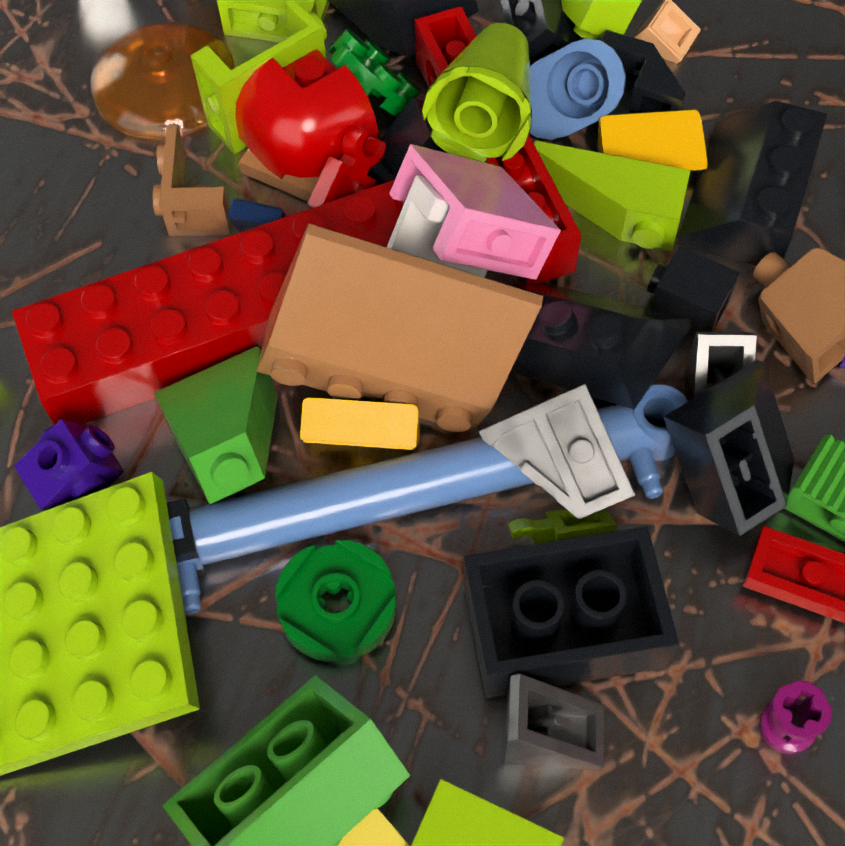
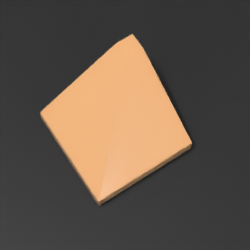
(669, 31)

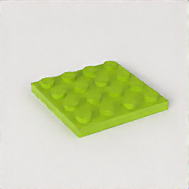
(90, 624)

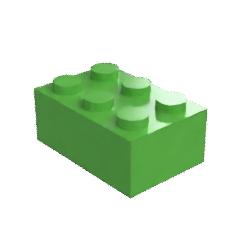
(292, 777)

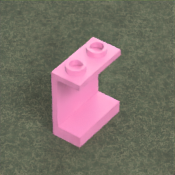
(489, 216)

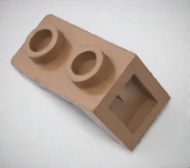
(186, 210)

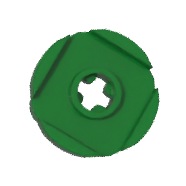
(368, 66)
(342, 634)

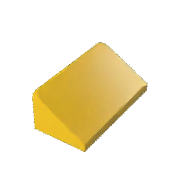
(655, 137)
(360, 423)

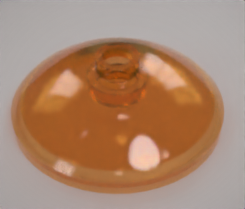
(151, 80)

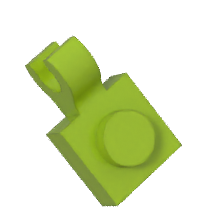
(562, 525)

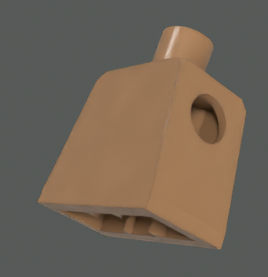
(805, 308)

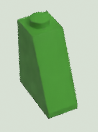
(223, 423)

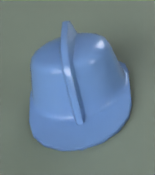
(574, 88)

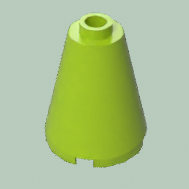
(483, 97)

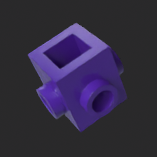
(68, 464)

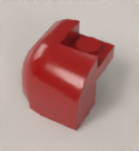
(300, 114)

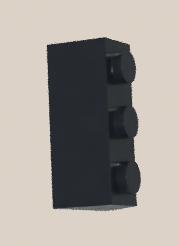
(753, 182)
(598, 344)

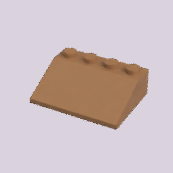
(395, 329)

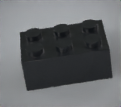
(569, 610)

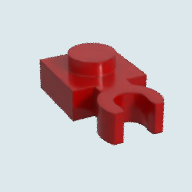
(350, 172)

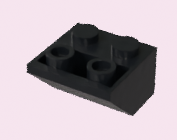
(734, 450)

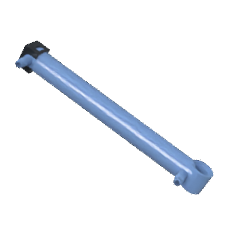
(389, 491)

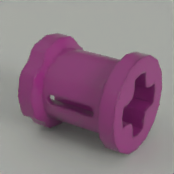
(813, 716)

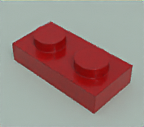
(798, 573)

